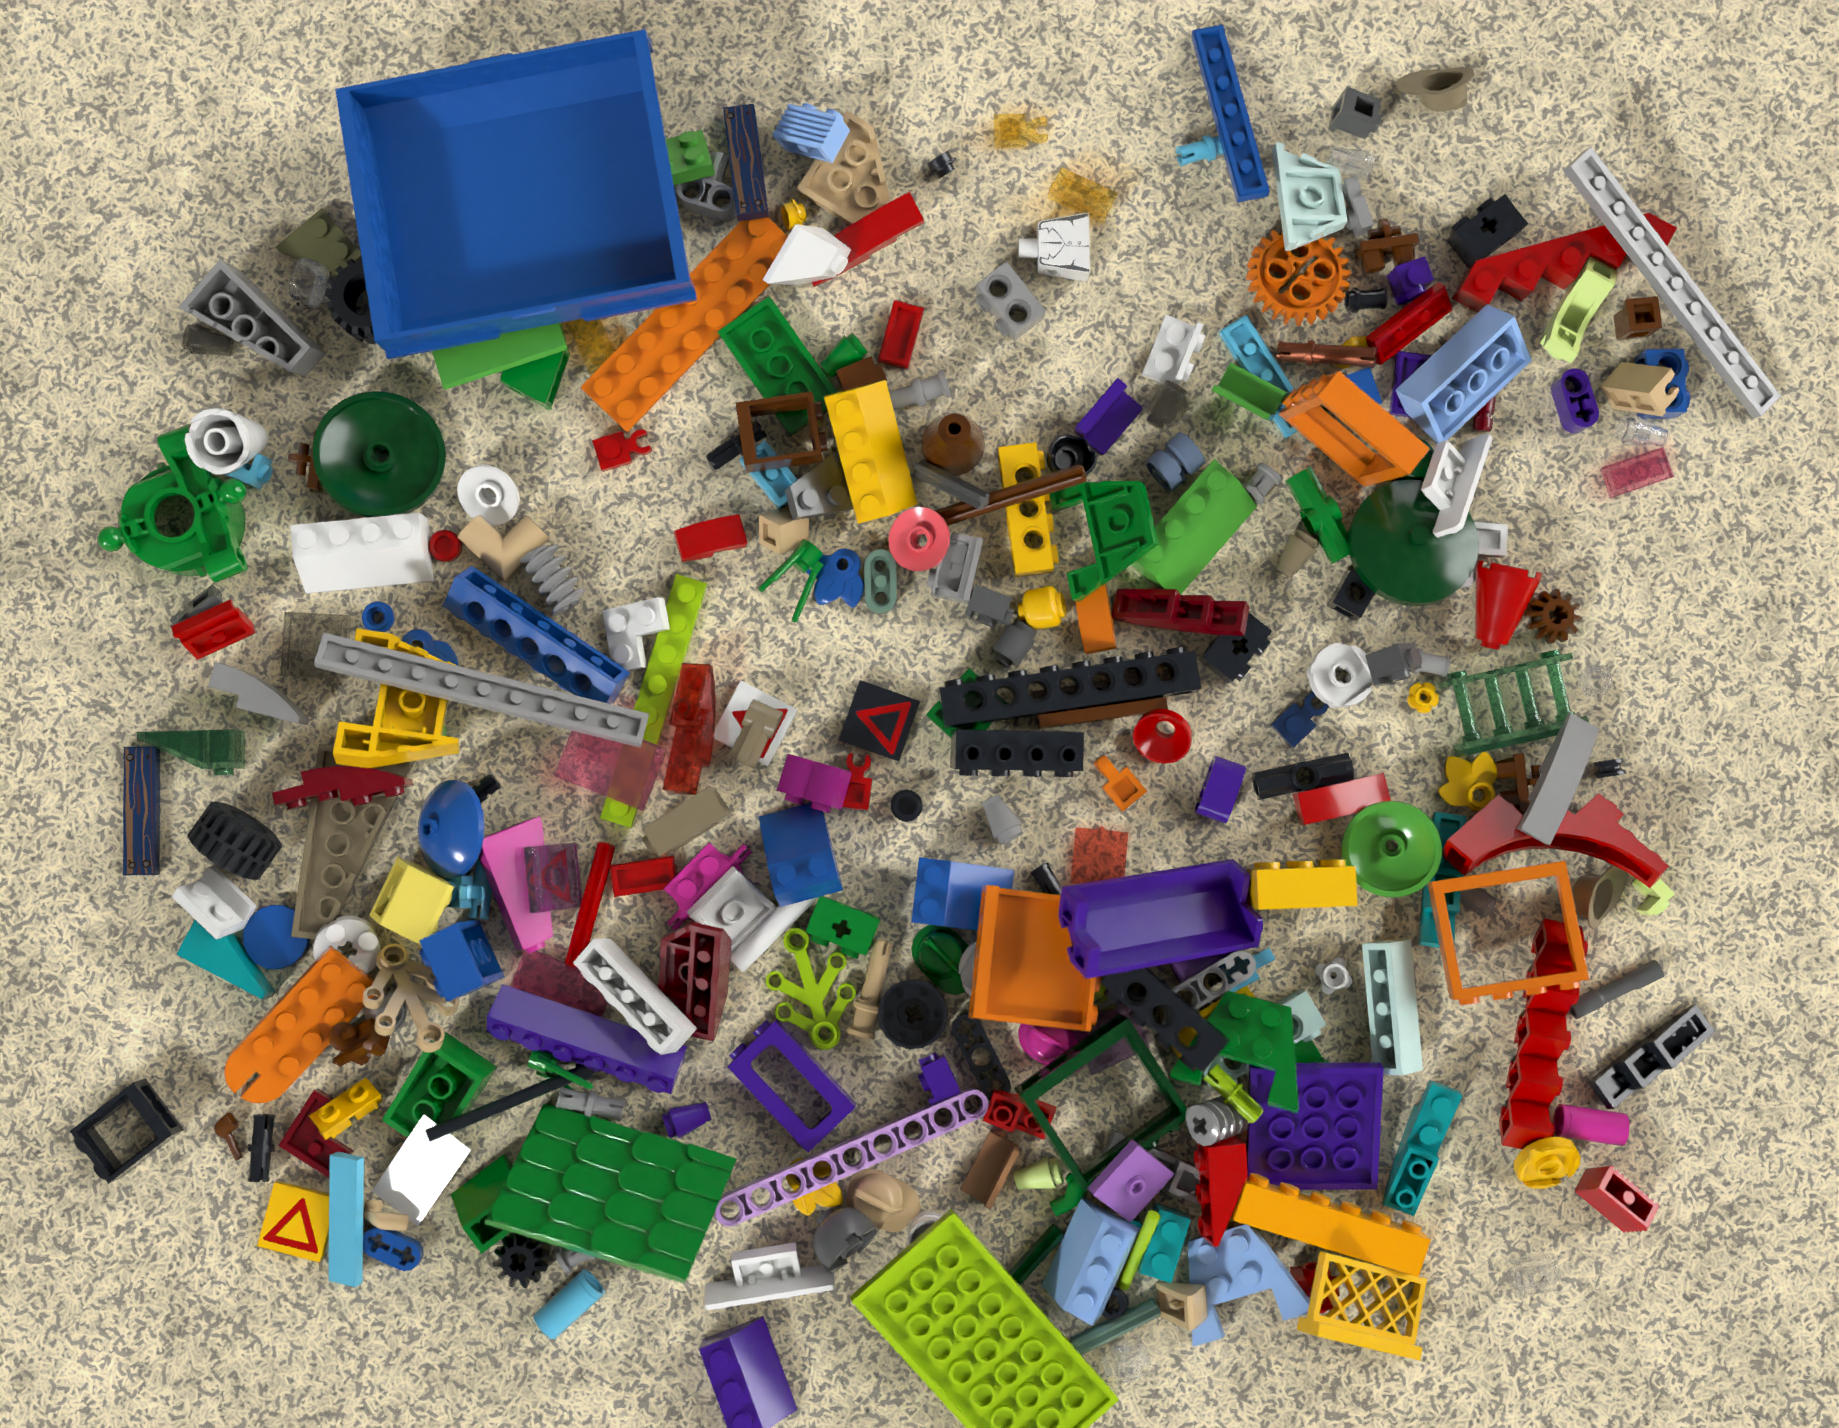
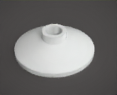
(478, 499)

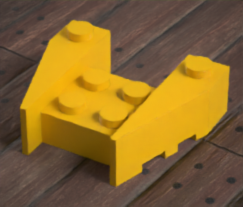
(405, 722)

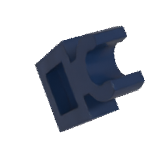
(1296, 722)

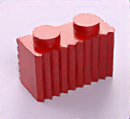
(1617, 1199)

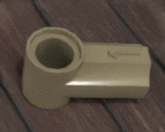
(758, 726)

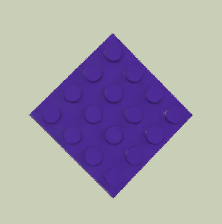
(1332, 1136)

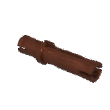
(1326, 354)

